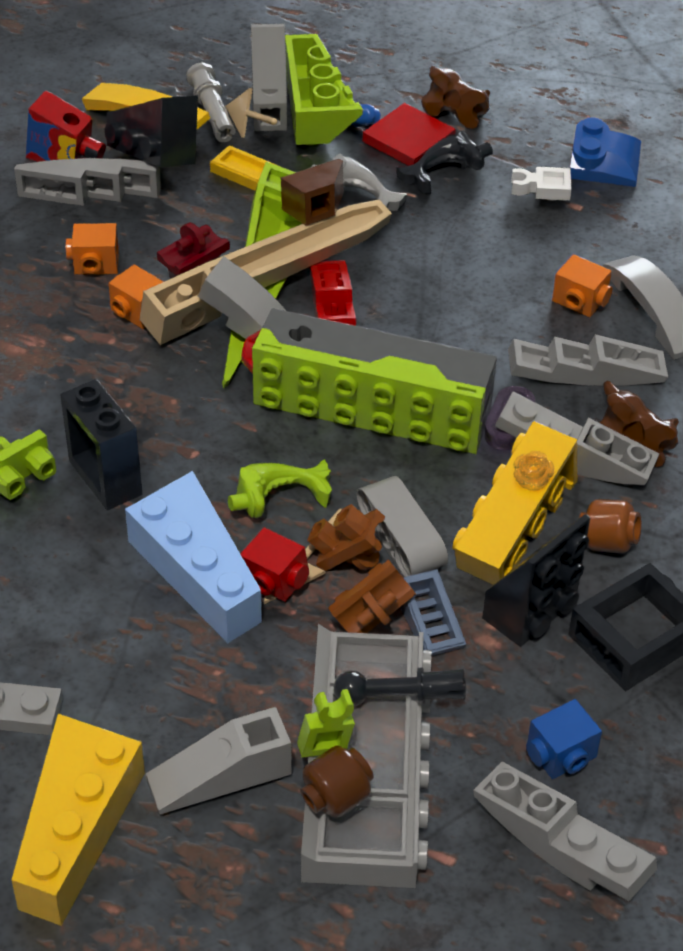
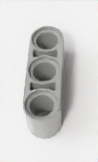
(406, 529)

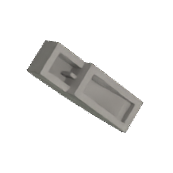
(238, 297)

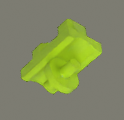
(21, 460)

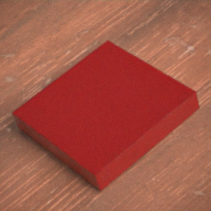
(406, 134)

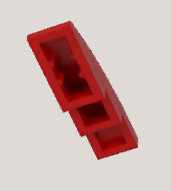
(332, 292)

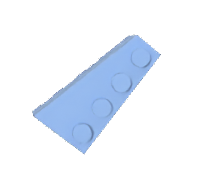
(196, 556)

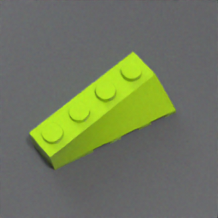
(317, 96)

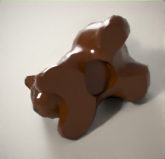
(454, 95)
(631, 418)

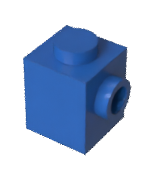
(563, 739)

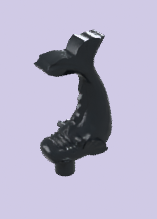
(451, 149)

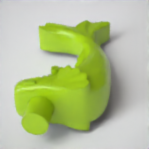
(260, 478)

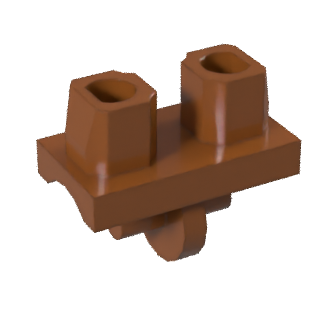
(350, 542)
(372, 599)

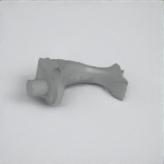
(360, 177)

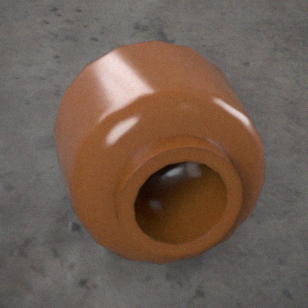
(612, 526)

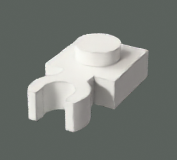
(546, 183)

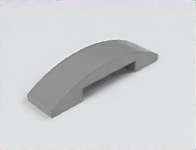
(656, 296)

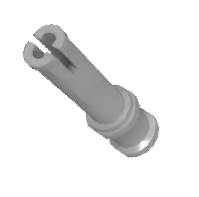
(209, 93)

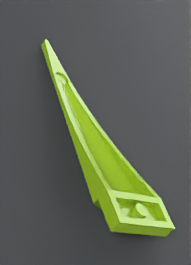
(264, 221)

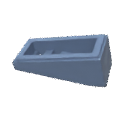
(432, 584)

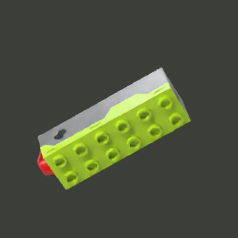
(371, 379)

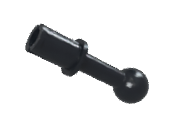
(426, 685)

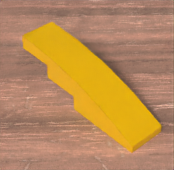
(118, 96)

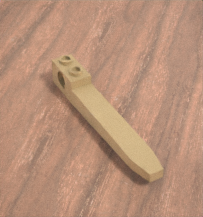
(176, 309)

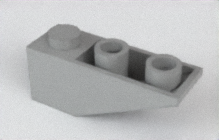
(269, 75)
(225, 761)

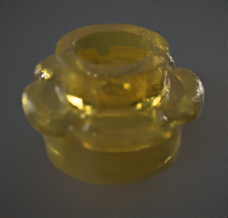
(534, 479)

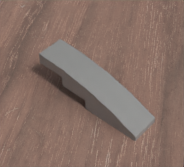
(77, 179)
(588, 364)

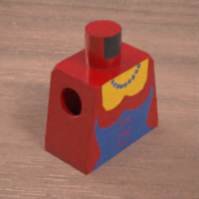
(60, 131)

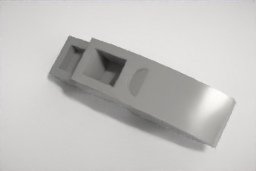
(600, 450)
(555, 832)

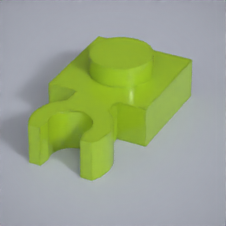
(327, 726)

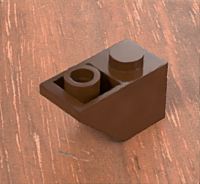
(313, 192)

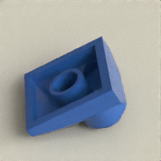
(604, 154)

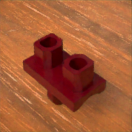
(192, 250)

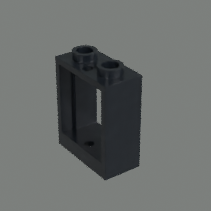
(102, 444)
(609, 648)

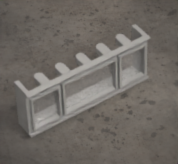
(380, 835)

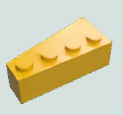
(511, 513)
(73, 814)

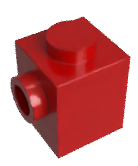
(276, 564)

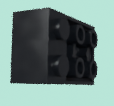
(539, 587)

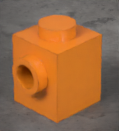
(94, 248)
(582, 286)
(127, 293)

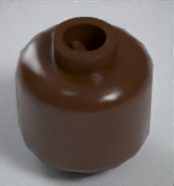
(336, 781)

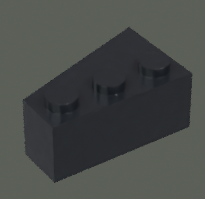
(156, 131)

